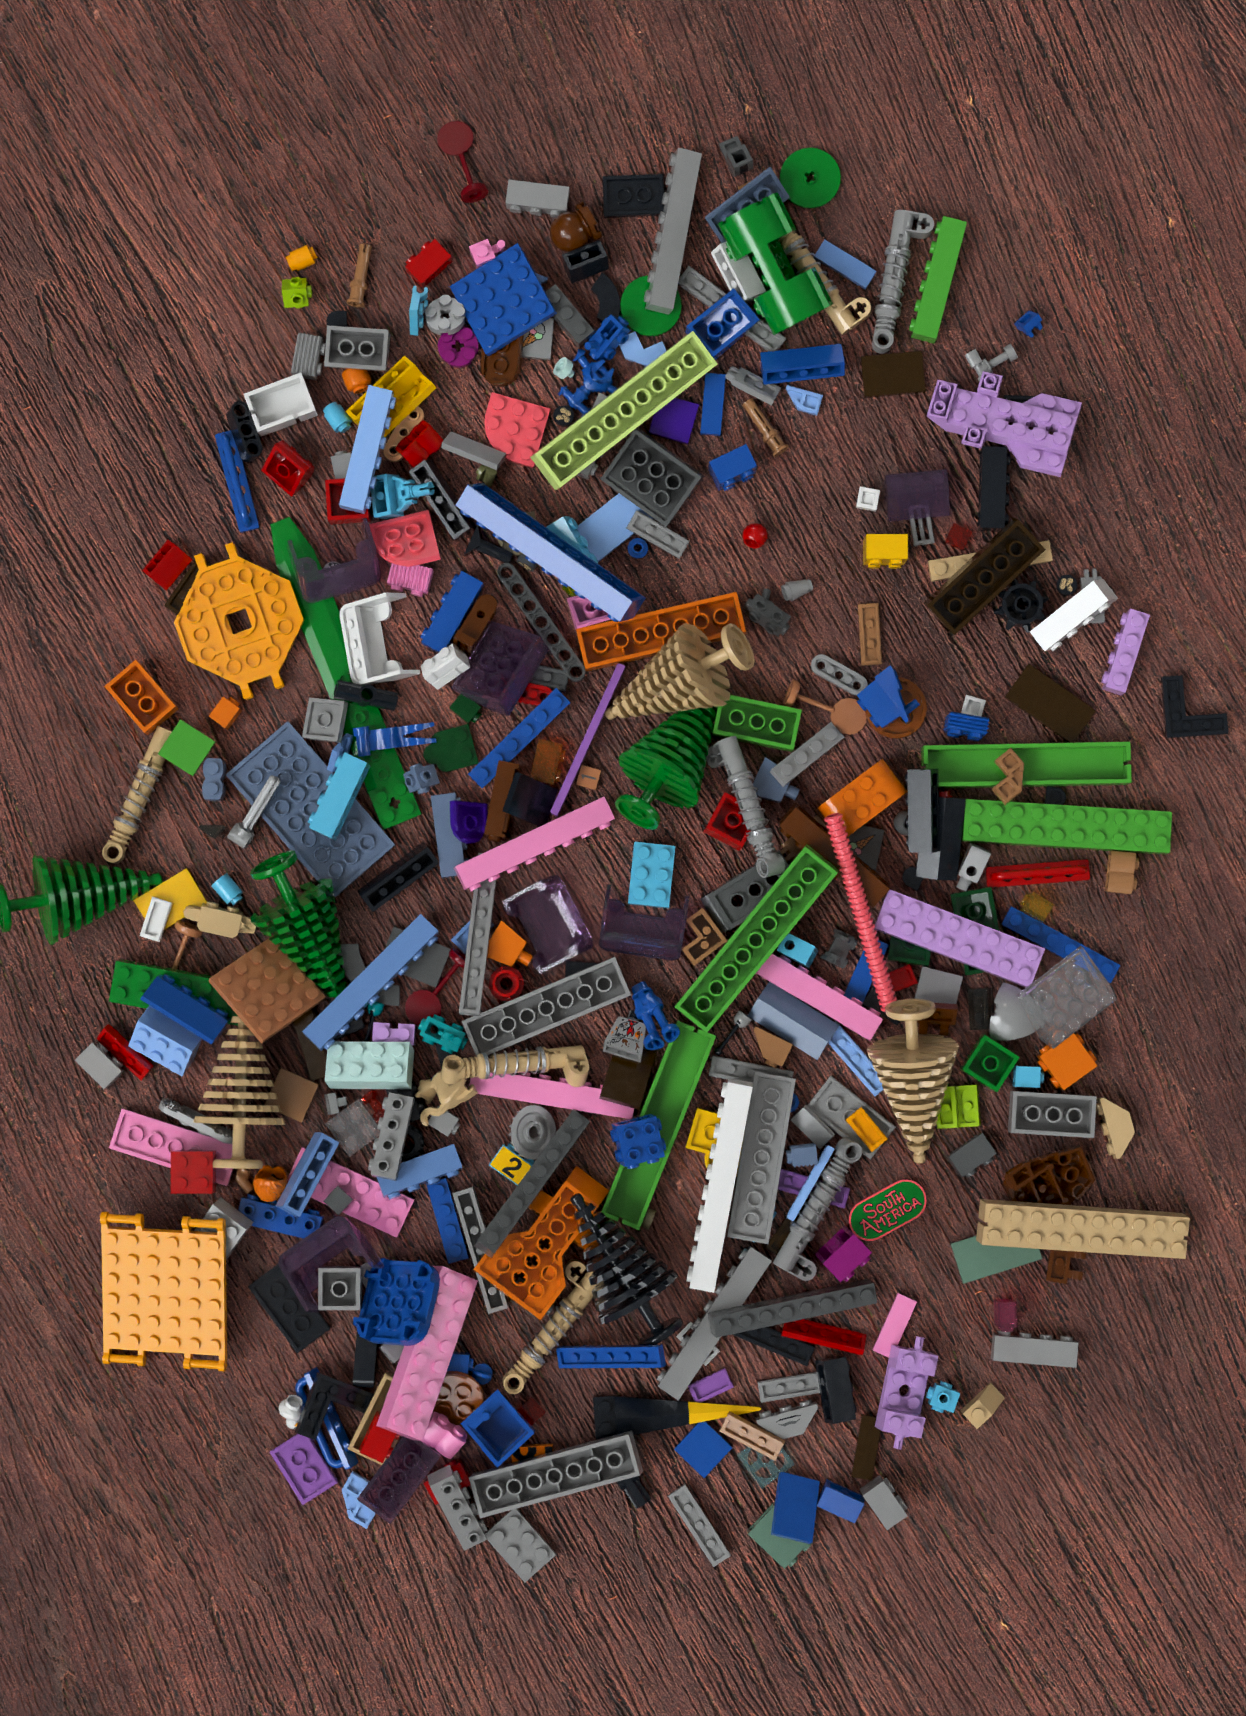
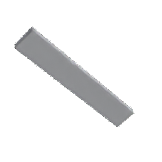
(709, 294)

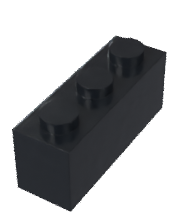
(835, 1389)

